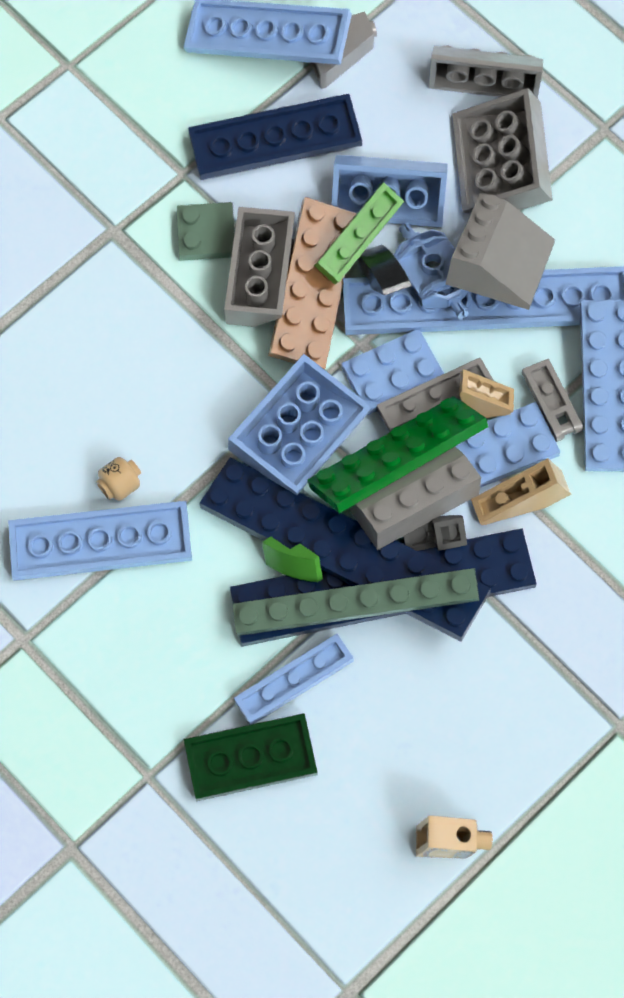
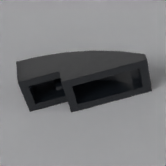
(383, 270)

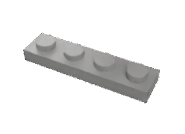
(427, 395)

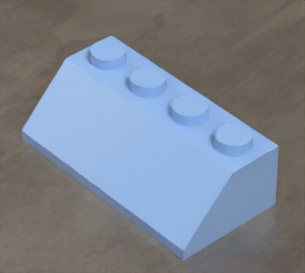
(416, 182)

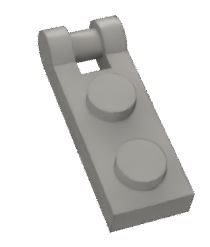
(552, 399)

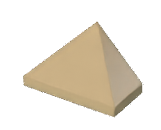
(485, 395)

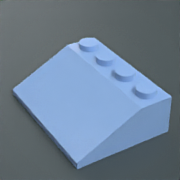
(298, 425)

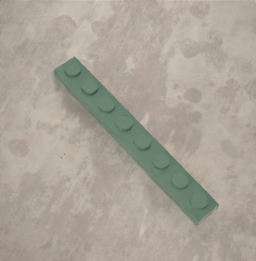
(356, 602)

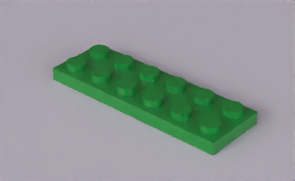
(397, 453)

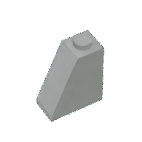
(358, 44)

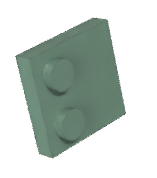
(205, 231)

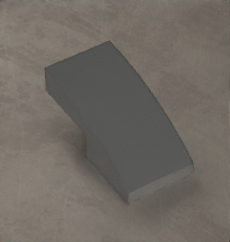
(441, 533)

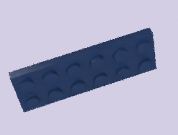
(275, 136)

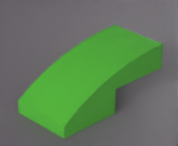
(293, 562)

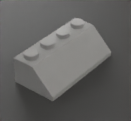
(483, 71)
(258, 266)

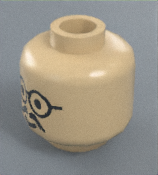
(118, 478)

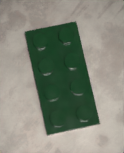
(250, 757)

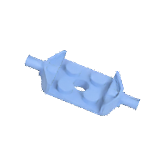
(430, 282)

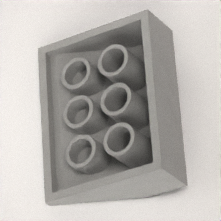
(503, 151)
(500, 253)
(417, 498)

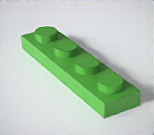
(359, 233)

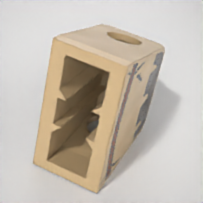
(438, 837)

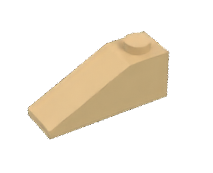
(523, 493)

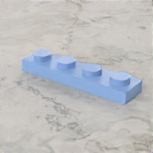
(293, 679)

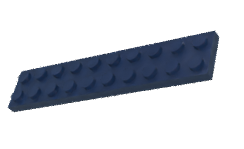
(344, 550)
(498, 560)

